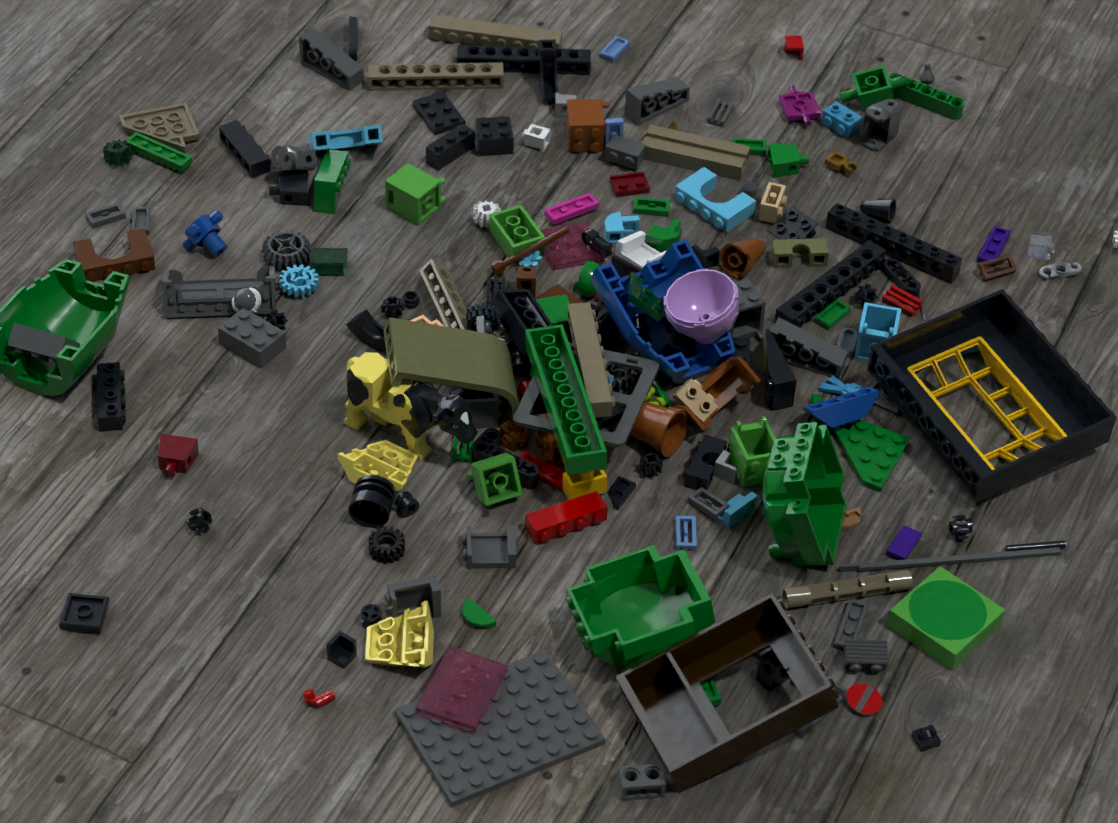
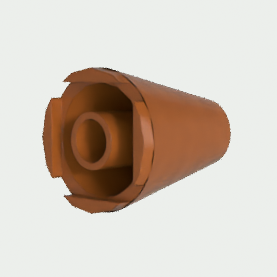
(741, 256)

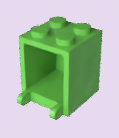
(413, 194)
(750, 450)

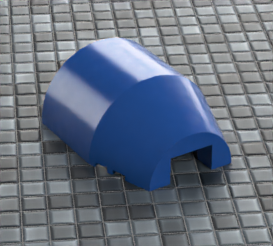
(659, 276)

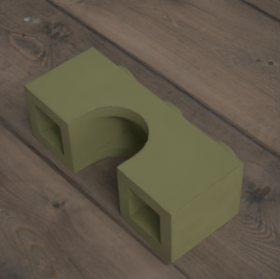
(812, 250)

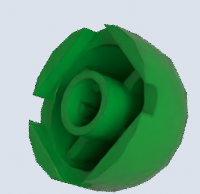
(584, 286)

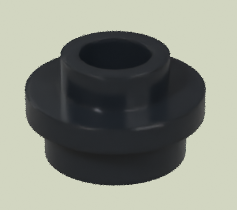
(410, 299)

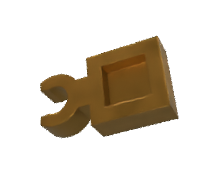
(839, 161)

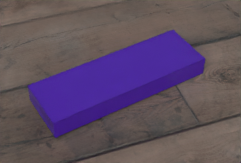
(994, 244)

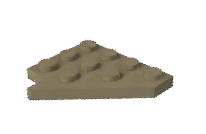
(167, 125)

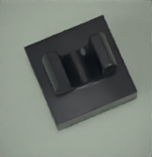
(926, 738)

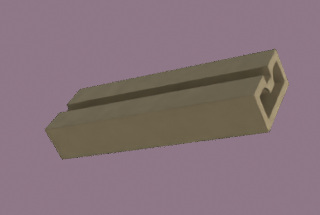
(695, 152)

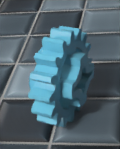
(298, 280)

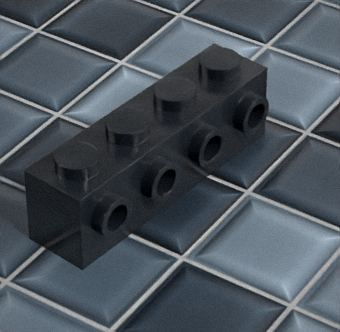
(110, 396)

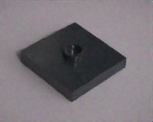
(84, 613)

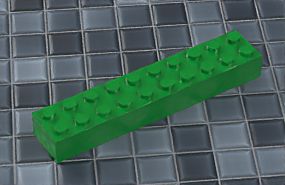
(565, 400)

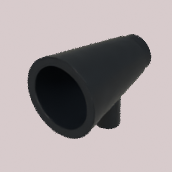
(880, 208)

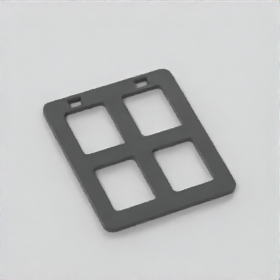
(632, 403)

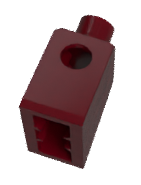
(176, 454)

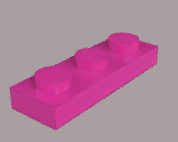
(571, 208)

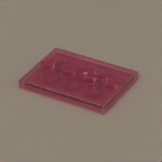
(462, 689)

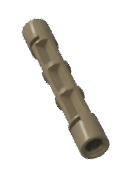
(847, 589)

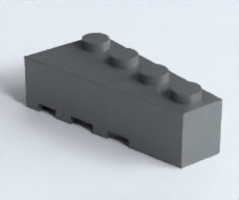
(329, 60)
(654, 99)
(808, 351)

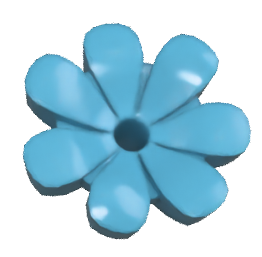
(531, 260)

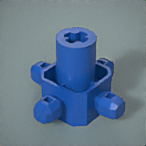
(205, 233)

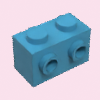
(841, 120)

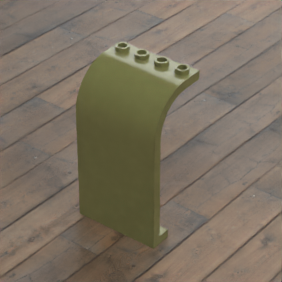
(450, 359)

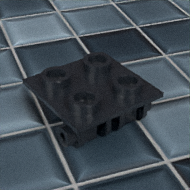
(793, 225)

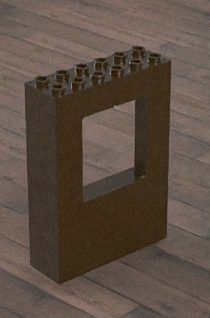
(681, 719)

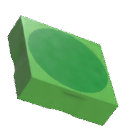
(946, 617)

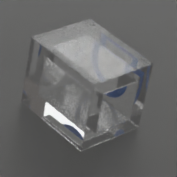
(1040, 246)

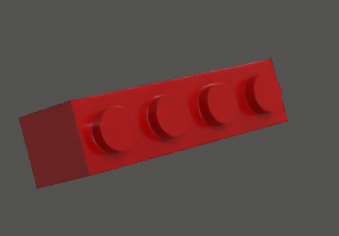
(566, 517)

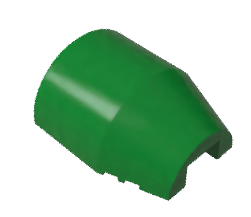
(67, 307)

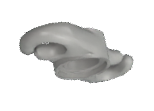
(1052, 269)

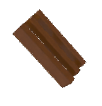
(982, 265)

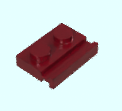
(629, 184)

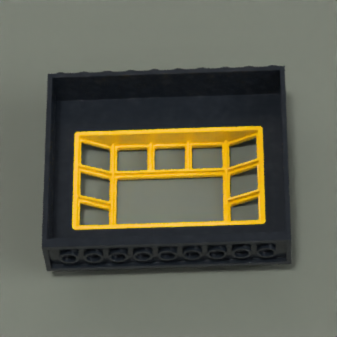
(1025, 367)

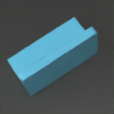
(738, 509)

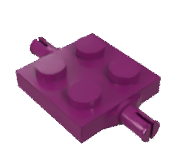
(799, 106)

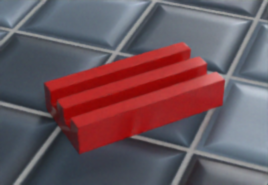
(904, 298)

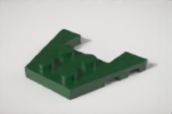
(645, 299)

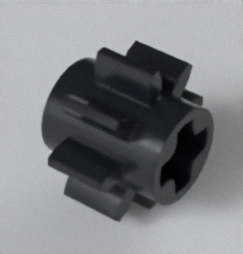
(870, 295)
(392, 307)
(276, 319)
(651, 465)
(199, 520)
(960, 527)

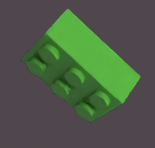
(514, 230)

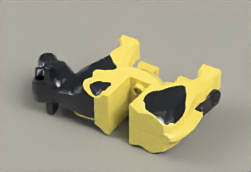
(412, 405)

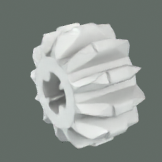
(481, 213)

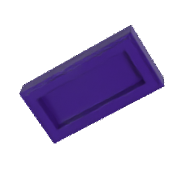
(904, 543)

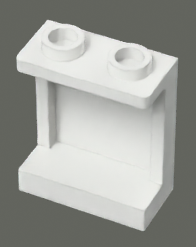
(636, 251)

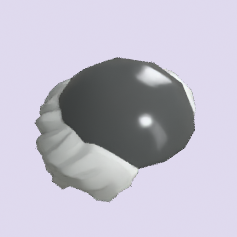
(246, 298)

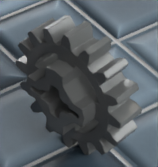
(622, 376)

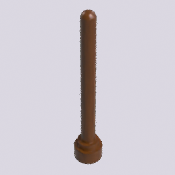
(499, 266)

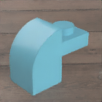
(619, 225)

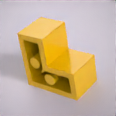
(584, 483)

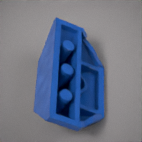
(844, 408)

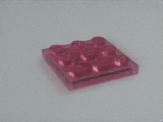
(569, 249)

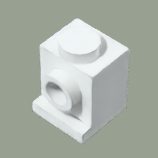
(537, 137)

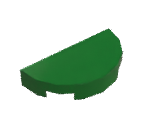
(476, 616)

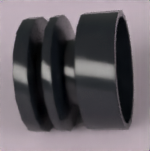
(372, 501)

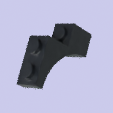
(548, 70)

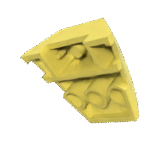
(379, 459)
(402, 639)

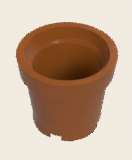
(661, 428)

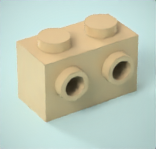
(772, 202)
(696, 399)

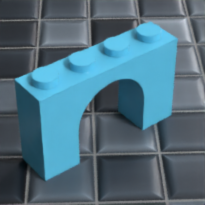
(345, 139)
(722, 215)

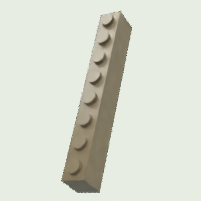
(487, 33)
(589, 358)

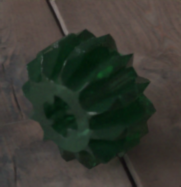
(117, 153)

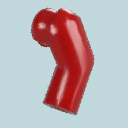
(318, 700)

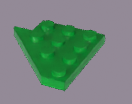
(871, 452)

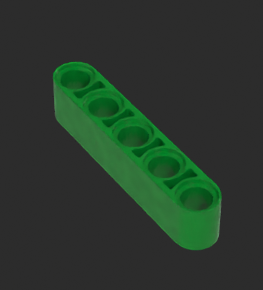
(929, 98)

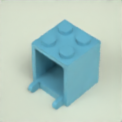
(876, 324)

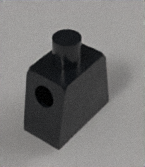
(292, 189)
(770, 671)

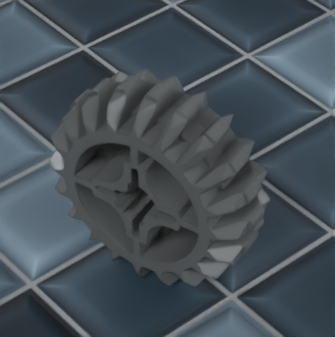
(286, 250)

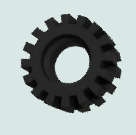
(387, 553)

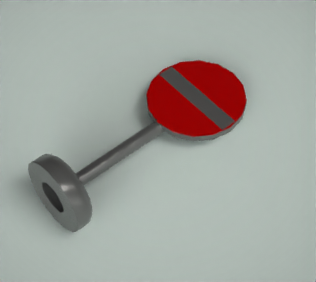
(862, 698)

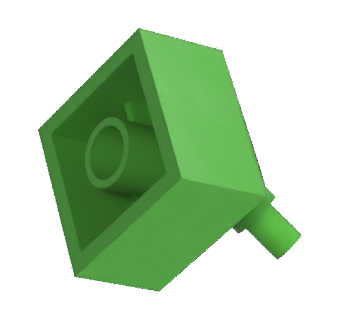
(495, 479)

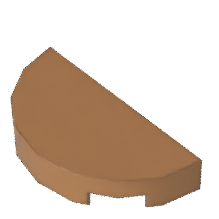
(851, 519)

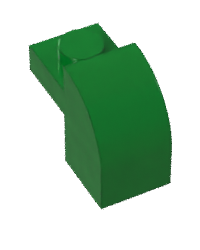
(662, 238)

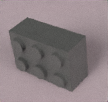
(252, 338)
(38, 343)

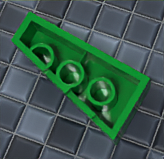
(330, 181)

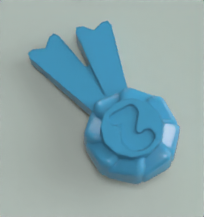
(834, 385)

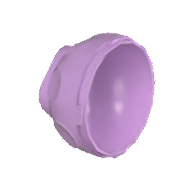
(702, 305)

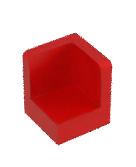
(794, 44)

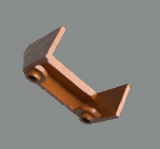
(723, 384)

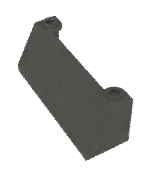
(214, 296)

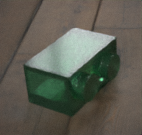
(329, 261)

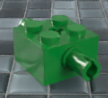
(872, 87)

